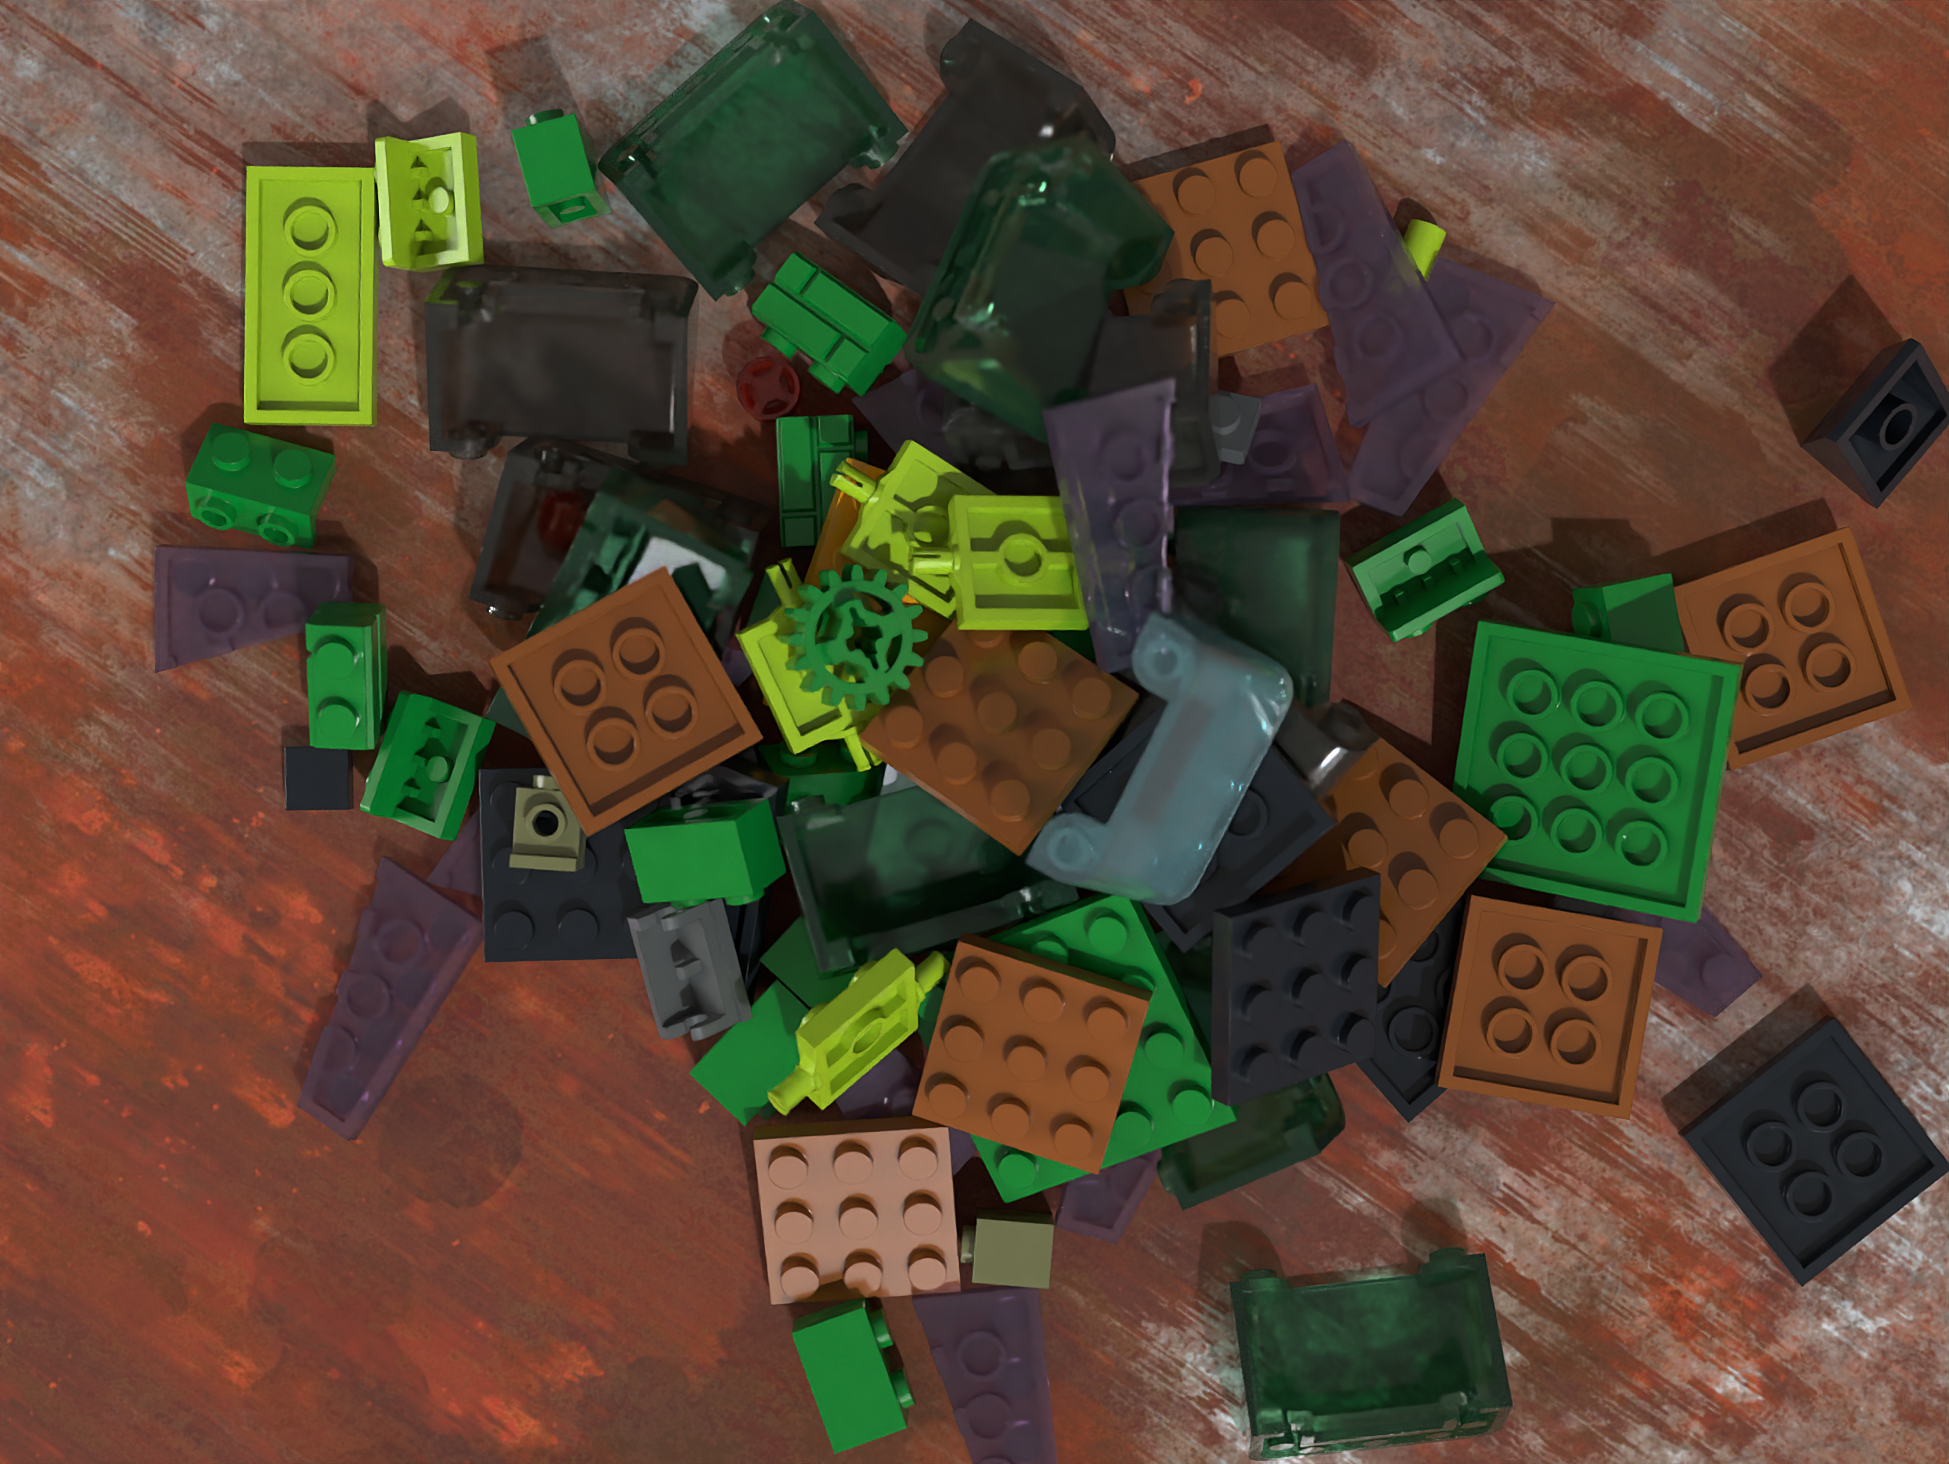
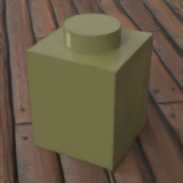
(1009, 1247)

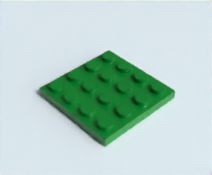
(1597, 764)
(1171, 1069)

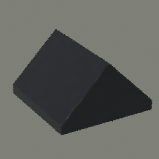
(1883, 422)

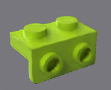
(429, 202)

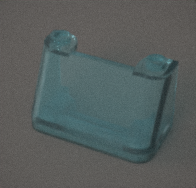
(1189, 777)

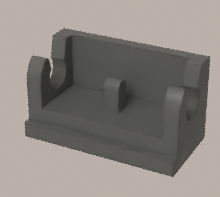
(690, 969)

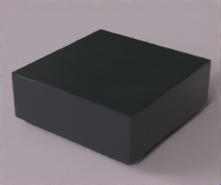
(318, 778)

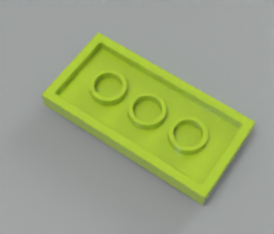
(311, 296)

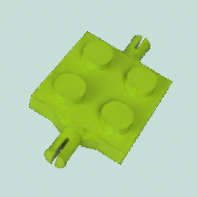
(902, 511)
(1008, 564)
(799, 713)
(858, 1028)

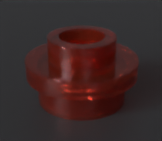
(561, 518)

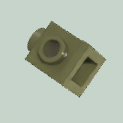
(540, 851)

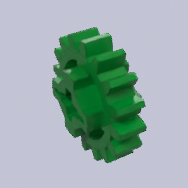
(878, 627)

